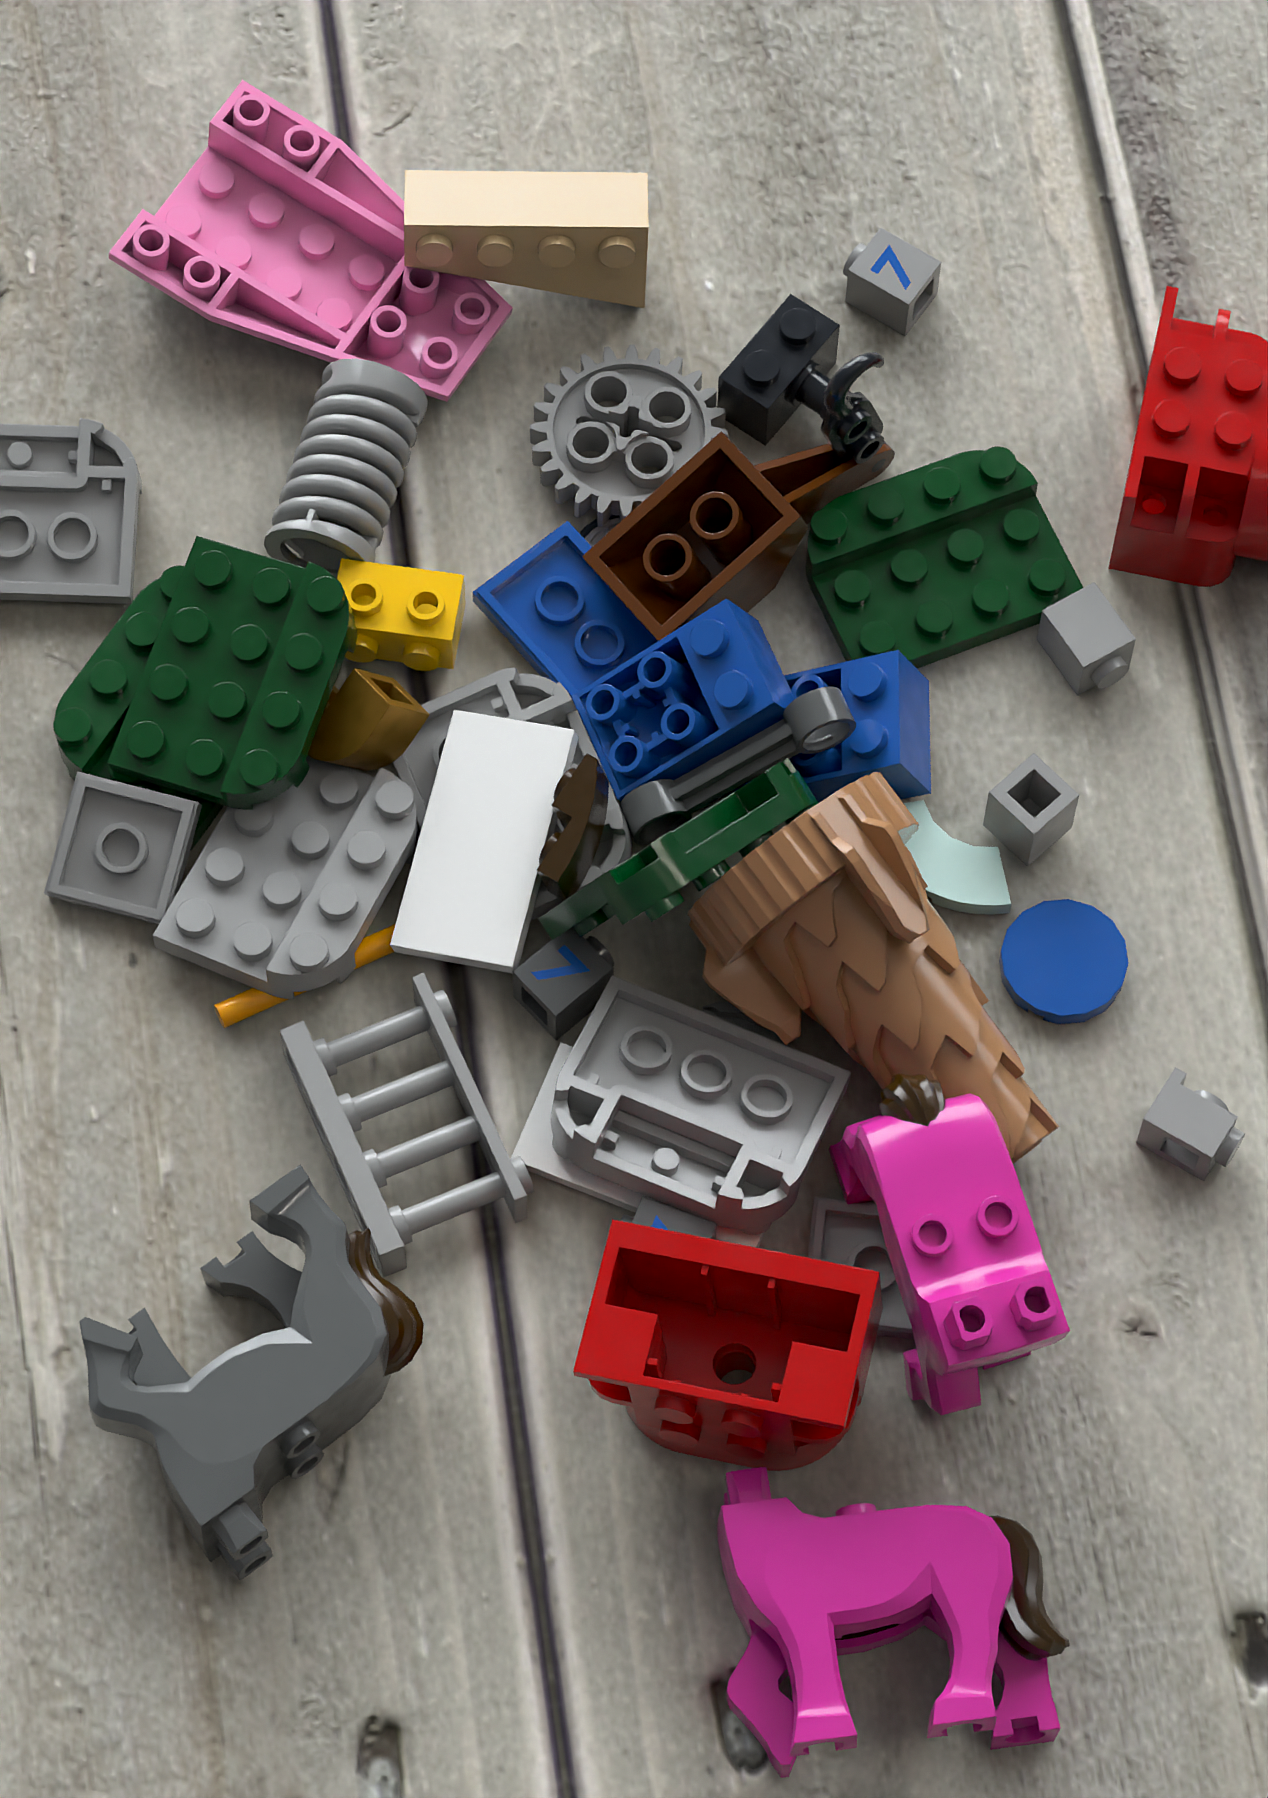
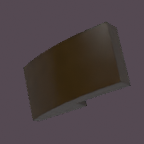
(582, 811)

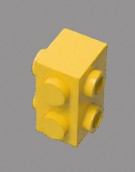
(404, 613)

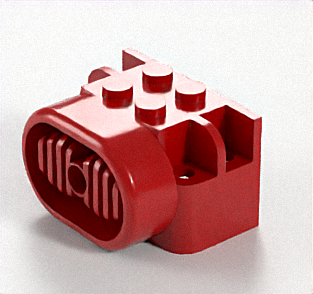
(1197, 455)
(691, 1308)

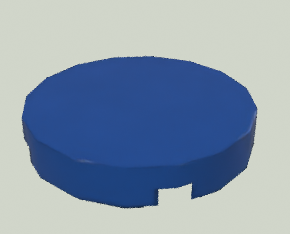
(1063, 961)

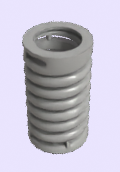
(347, 466)

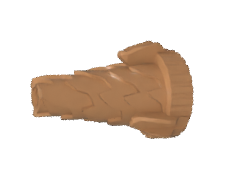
(844, 930)

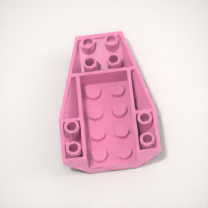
(307, 250)

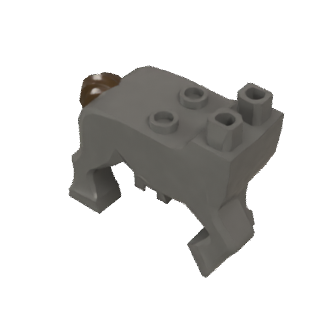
(271, 1399)

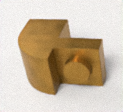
(367, 722)

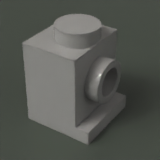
(1190, 1128)

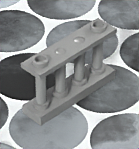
(366, 1172)

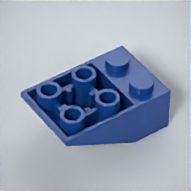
(684, 699)
(891, 728)

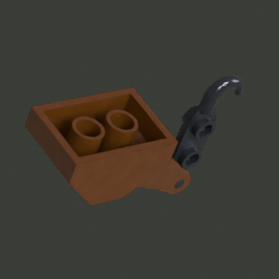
(735, 525)

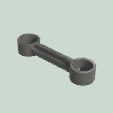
(808, 727)

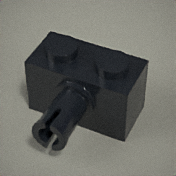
(779, 370)

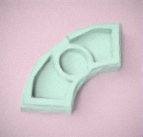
(957, 873)

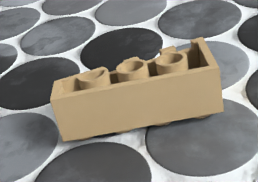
(532, 229)

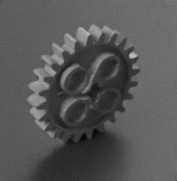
(643, 393)

